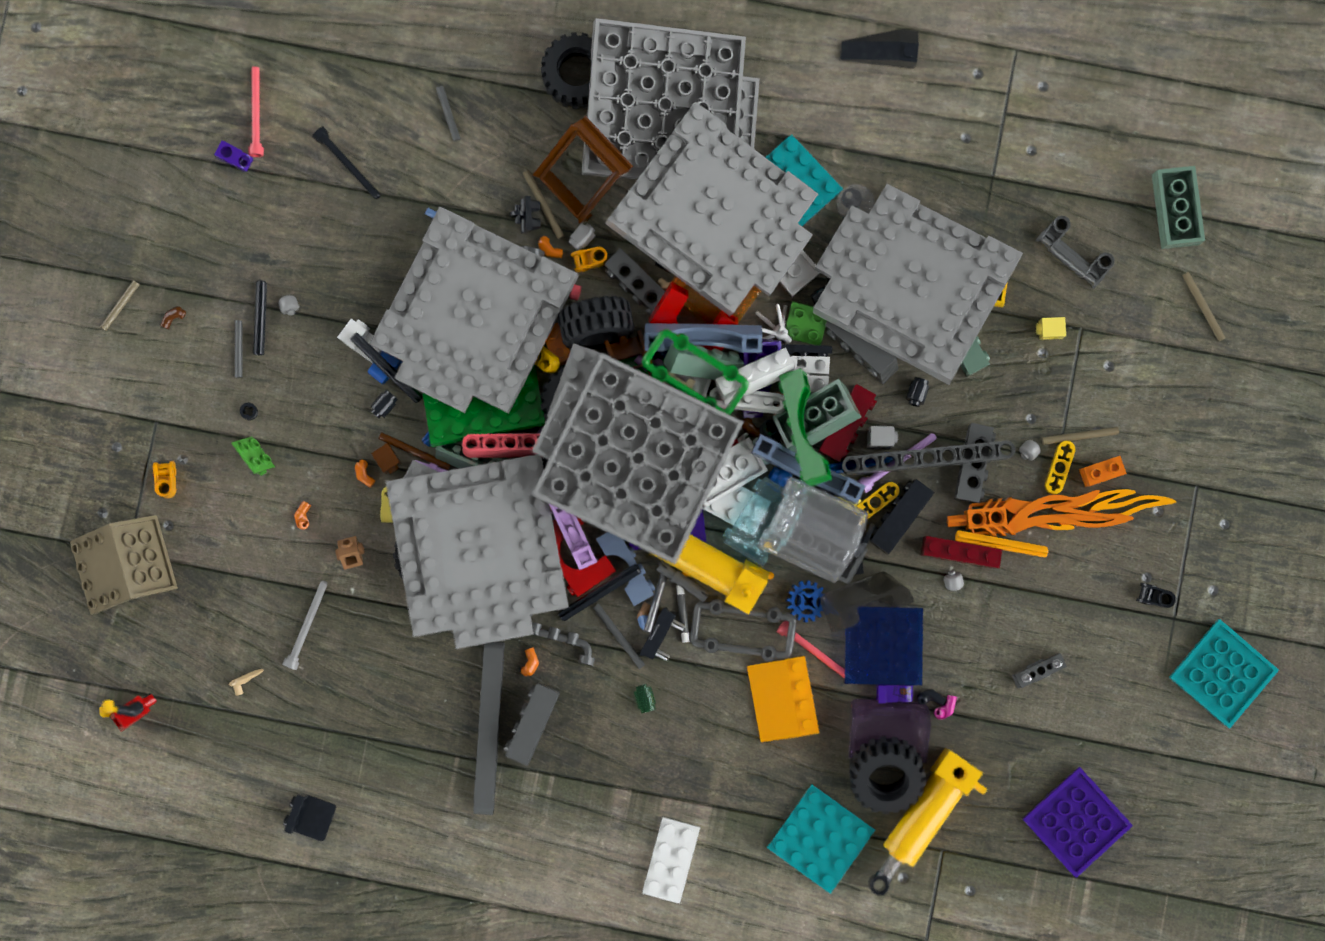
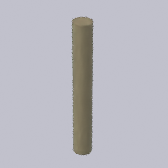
(119, 306)

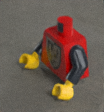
(127, 714)

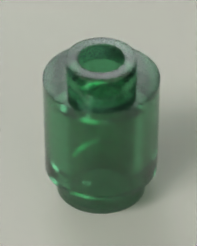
(644, 698)

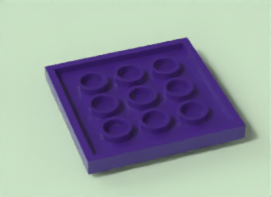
(1077, 822)

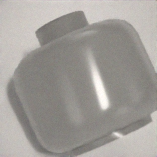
(288, 305)
(1029, 450)
(953, 581)

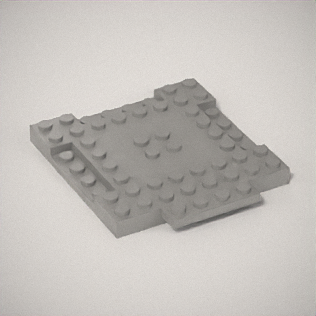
(649, 80)
(716, 212)
(912, 281)
(472, 314)
(633, 456)
(477, 550)

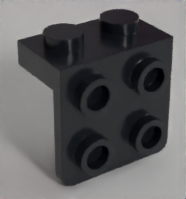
(309, 816)

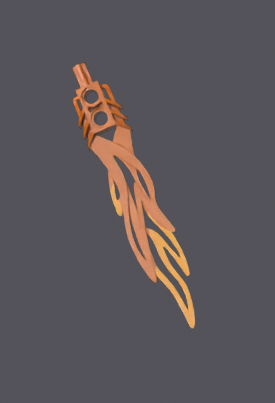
(1022, 509)

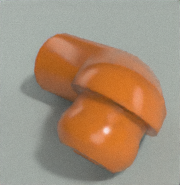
(545, 246)
(361, 473)
(301, 517)
(532, 663)

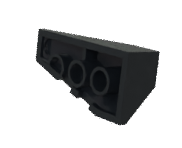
(888, 48)

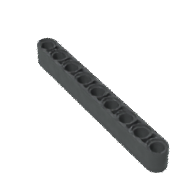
(938, 460)
(489, 728)

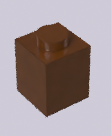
(387, 459)

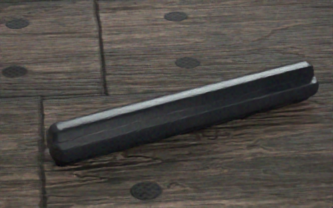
(260, 318)

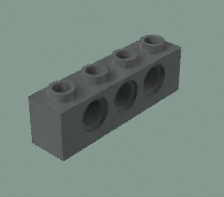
(622, 260)
(963, 491)

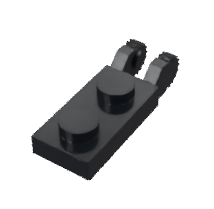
(804, 350)

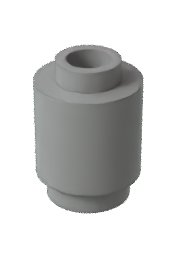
(582, 236)

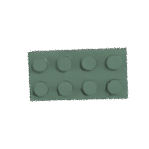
(1178, 207)
(824, 414)

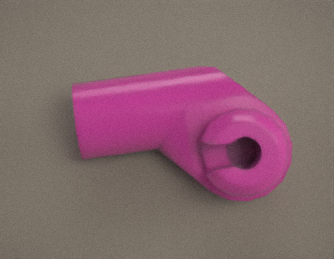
(947, 709)

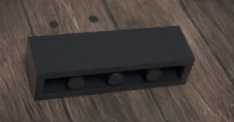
(901, 516)

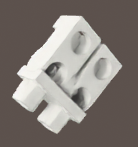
(813, 366)

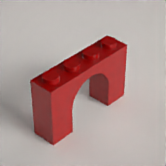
(672, 303)
(585, 579)

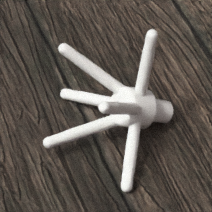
(778, 331)

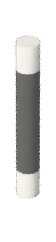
(682, 613)

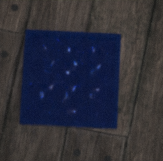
(885, 647)

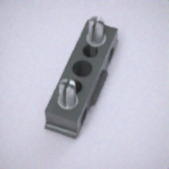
(1023, 678)

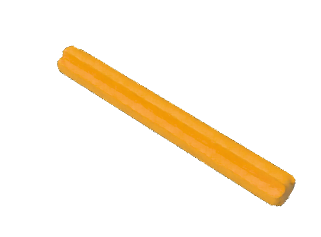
(1000, 543)

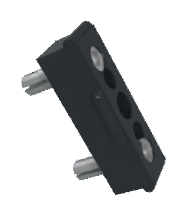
(658, 634)

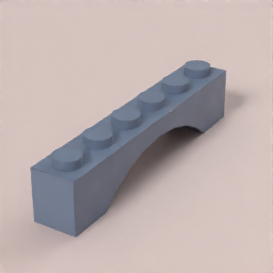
(736, 337)
(785, 459)

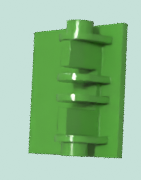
(804, 324)
(253, 455)

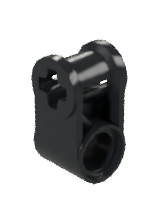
(1152, 595)

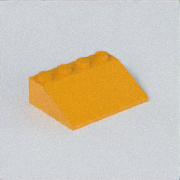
(783, 699)

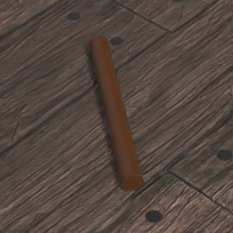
(414, 451)

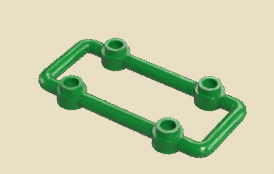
(682, 342)

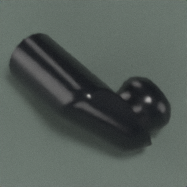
(930, 695)

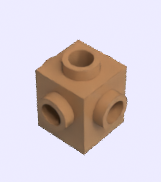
(350, 552)

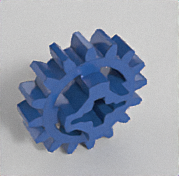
(800, 594)

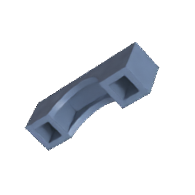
(638, 587)

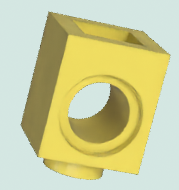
(1051, 328)

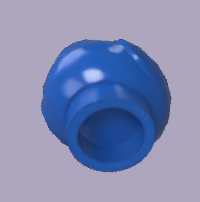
(779, 476)

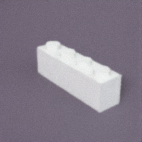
(759, 374)

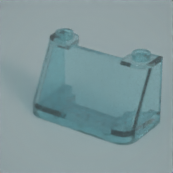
(754, 520)

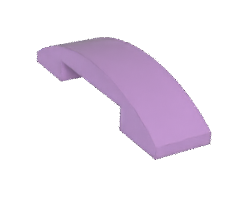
(574, 537)

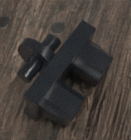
(523, 214)

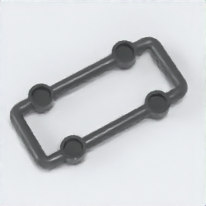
(768, 652)

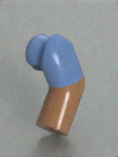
(643, 614)

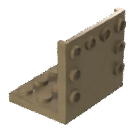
(123, 563)

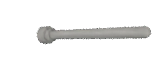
(292, 659)

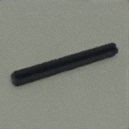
(387, 368)
(599, 592)

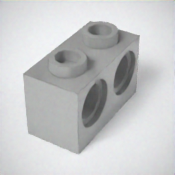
(881, 437)

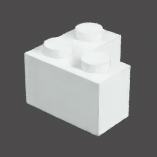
(361, 328)

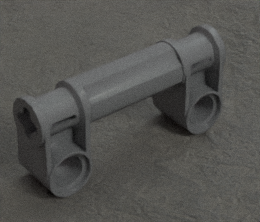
(1092, 273)

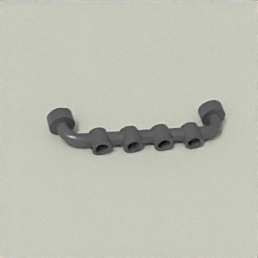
(571, 638)

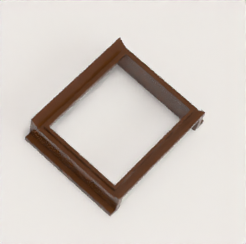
(602, 148)

